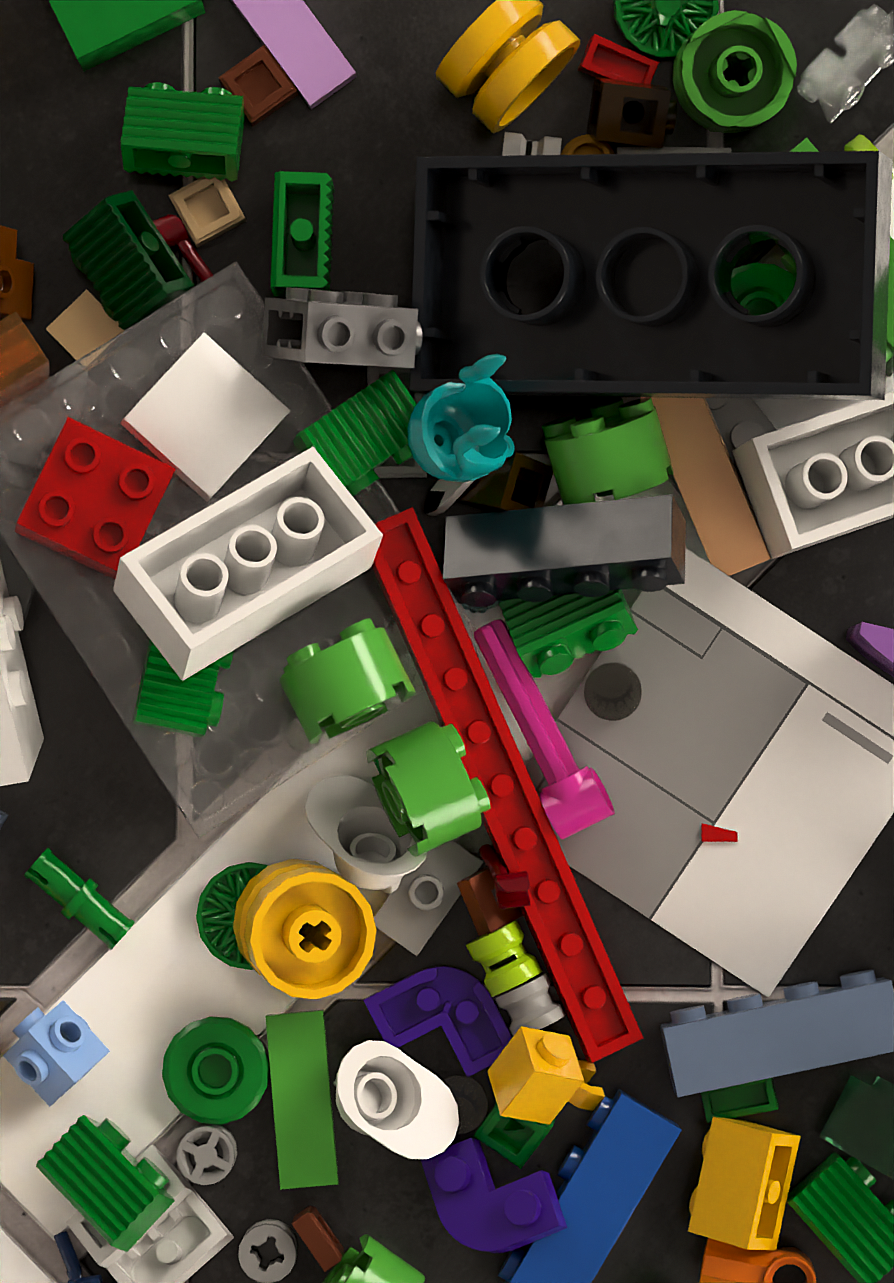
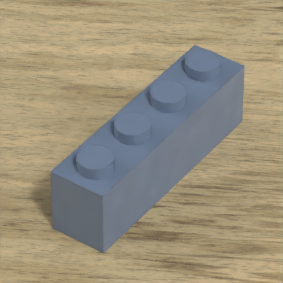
(779, 1035)

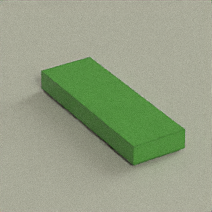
(302, 1099)

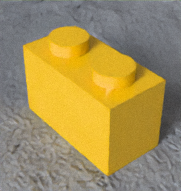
(743, 1183)

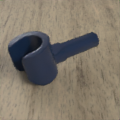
(71, 1261)

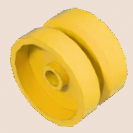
(507, 60)
(330, 950)

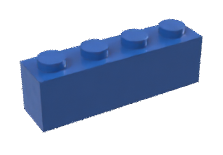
(597, 1192)

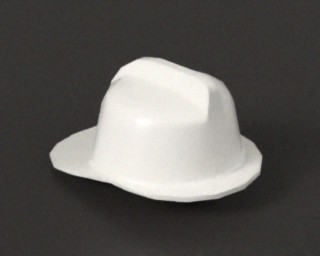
(357, 830)
(395, 1101)

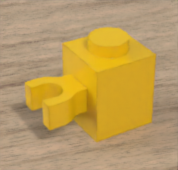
(540, 1075)

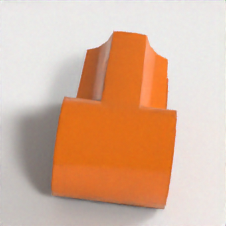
(738, 1265)

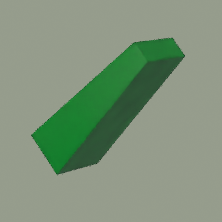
(740, 1100)

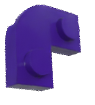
(443, 999)
(488, 1216)

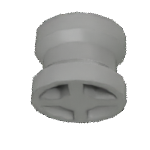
(530, 1004)
(201, 1162)
(271, 1240)

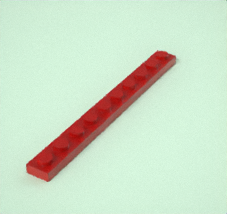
(516, 816)

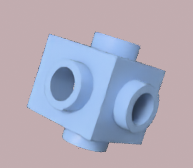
(54, 1051)

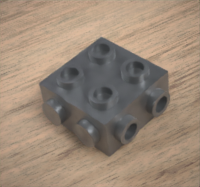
(341, 328)

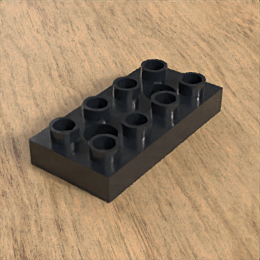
(651, 273)

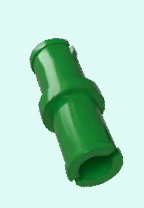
(79, 898)

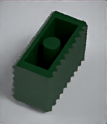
(126, 259)

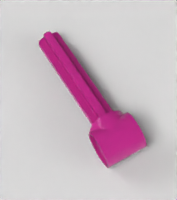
(573, 795)

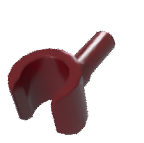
(174, 234)
(510, 888)

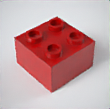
(93, 498)

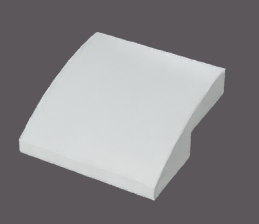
(205, 417)
(172, 1247)

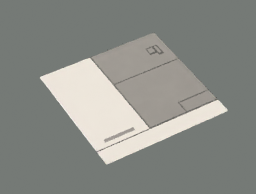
(739, 731)

